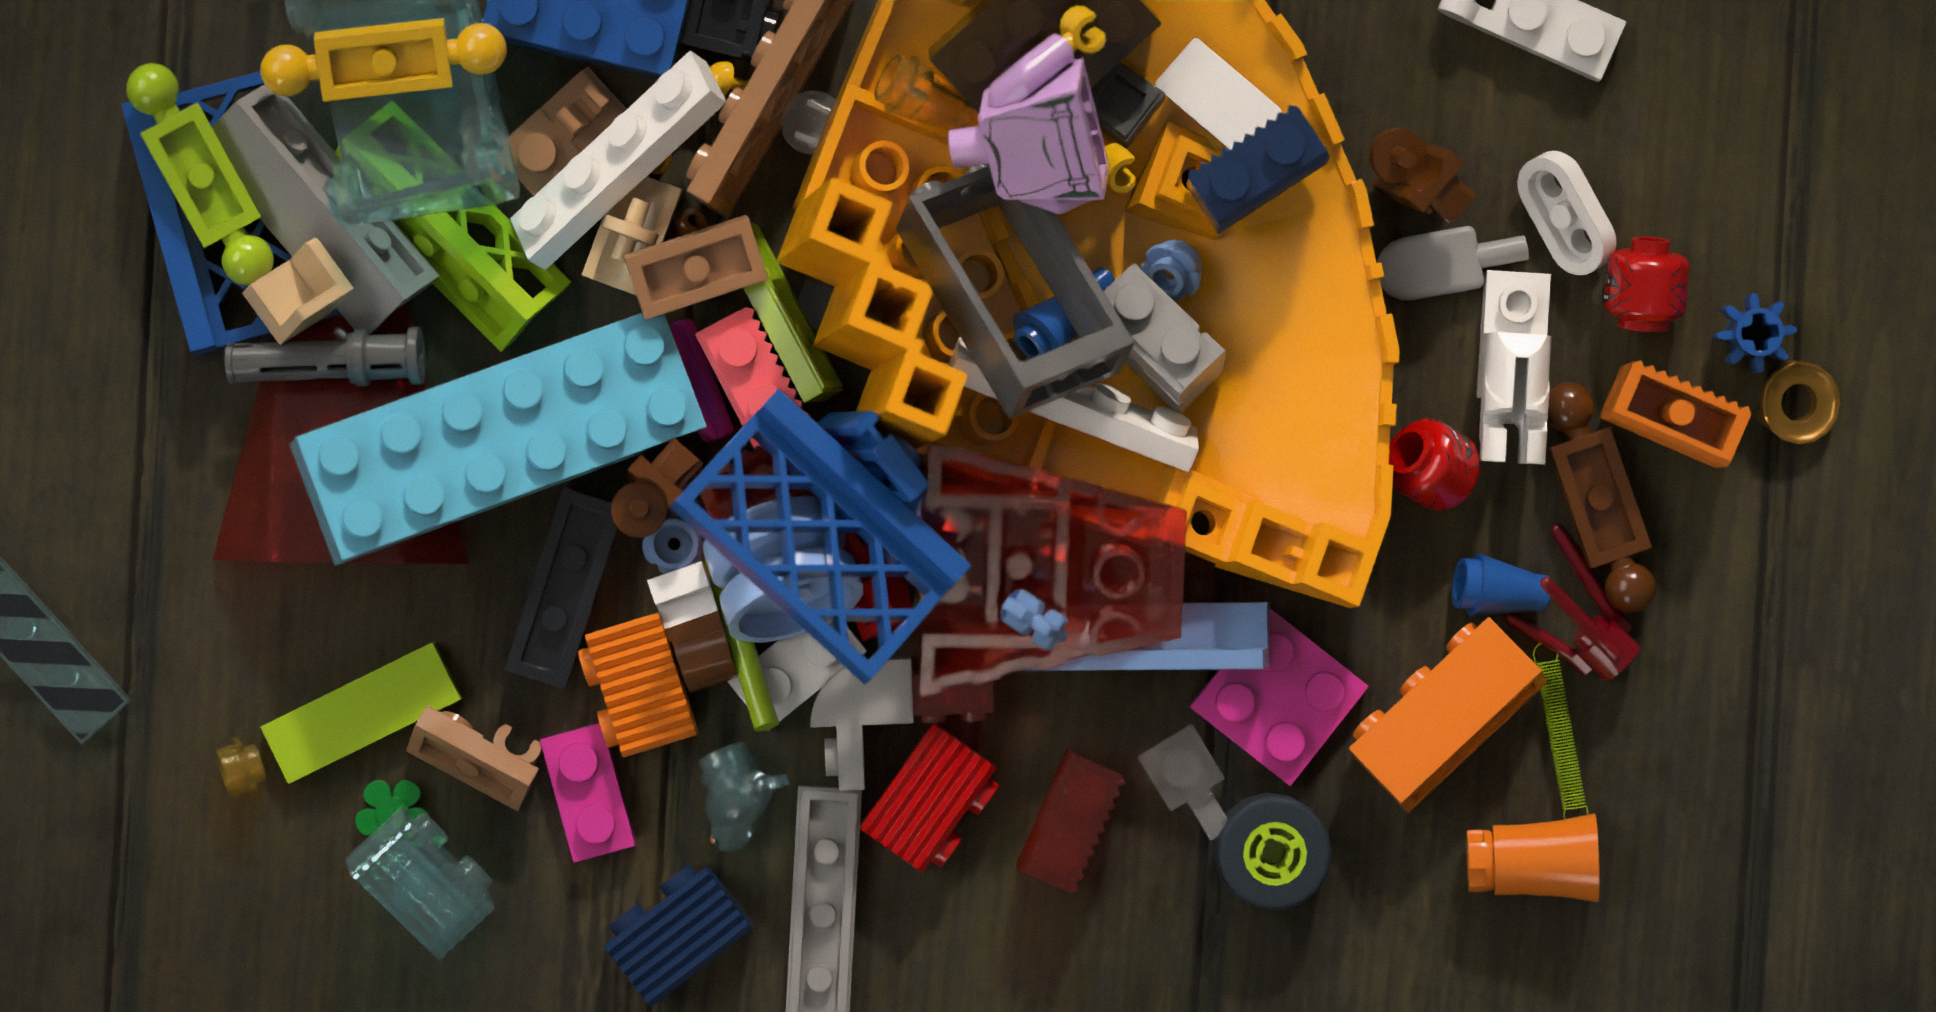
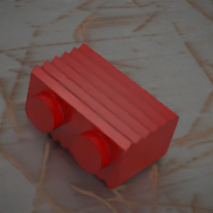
(930, 798)

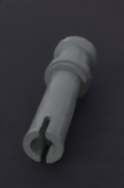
(358, 358)

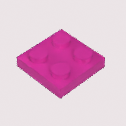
(1285, 709)

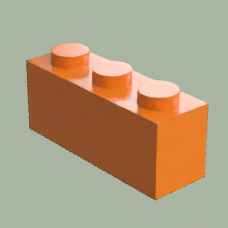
(1446, 712)

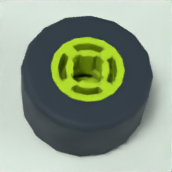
(1258, 835)

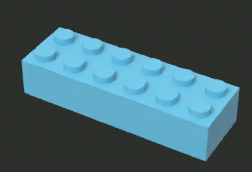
(496, 435)

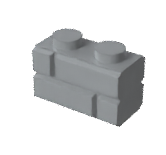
(1168, 345)

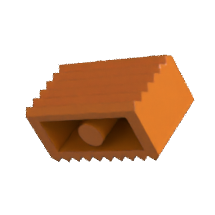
(1675, 414)
(639, 685)

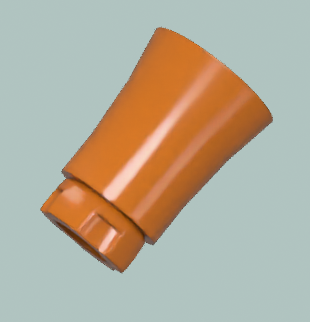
(1536, 859)

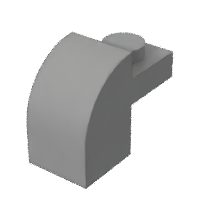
(850, 705)

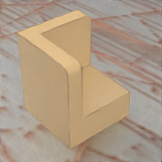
(298, 292)

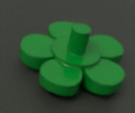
(380, 796)

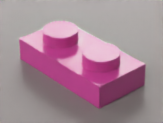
(588, 792)

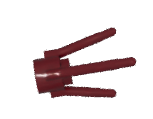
(1601, 642)

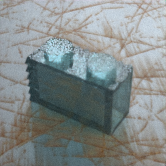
(422, 881)

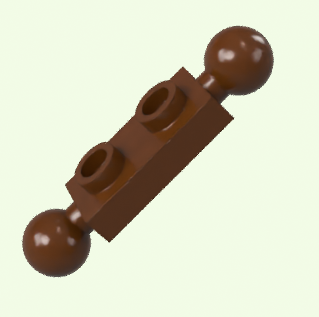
(1599, 498)

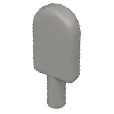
(1444, 262)

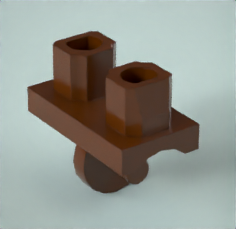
(1418, 174)
(643, 504)

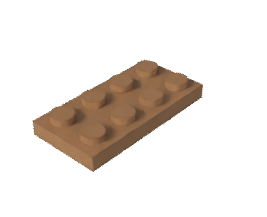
(754, 114)

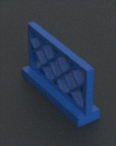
(178, 241)
(857, 500)

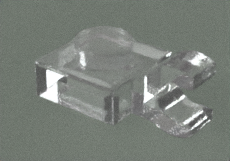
(1183, 774)

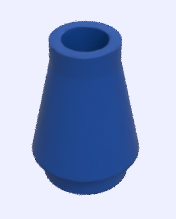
(1496, 587)

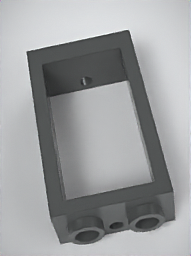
(1057, 373)

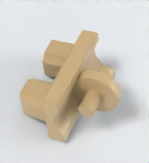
(629, 226)

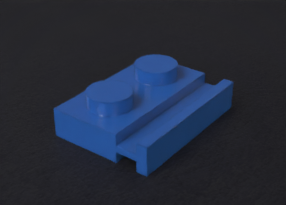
(886, 457)

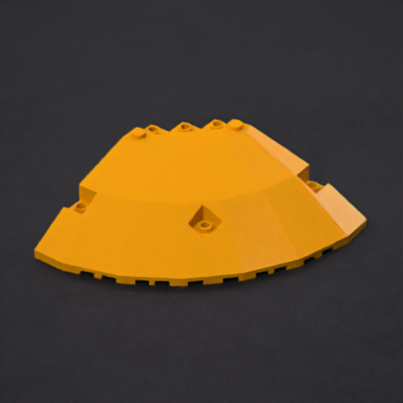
(1292, 293)

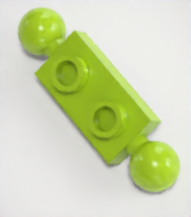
(199, 173)

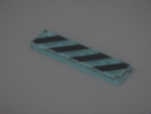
(54, 661)

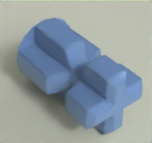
(1025, 613)

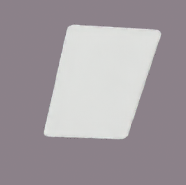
(1216, 94)

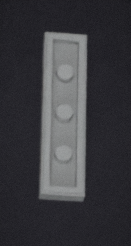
(823, 899)

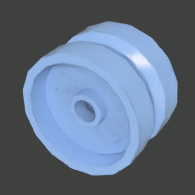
(750, 612)

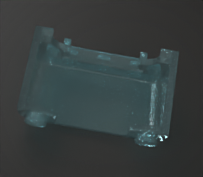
(418, 147)

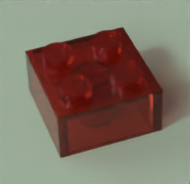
(964, 699)

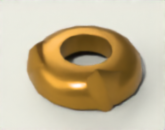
(1823, 408)

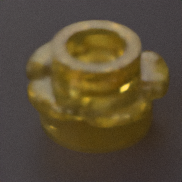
(240, 768)

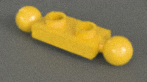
(383, 59)

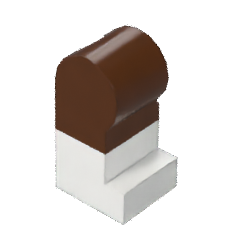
(694, 626)

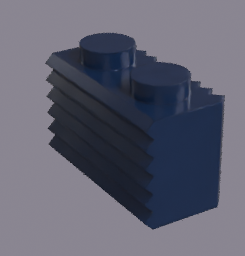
(1257, 169)
(678, 933)

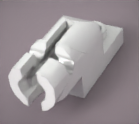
(1514, 364)

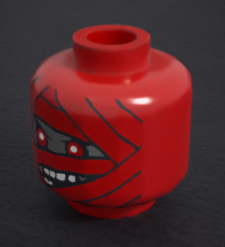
(1647, 285)
(1434, 464)

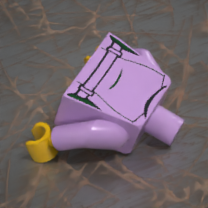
(1044, 128)

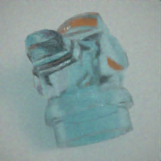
(735, 794)

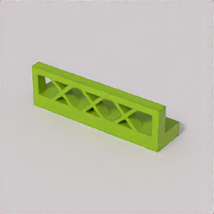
(481, 277)

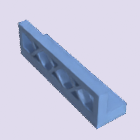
(1211, 638)

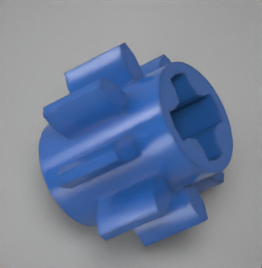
(1762, 318)

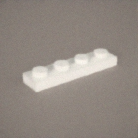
(617, 160)
(1106, 415)

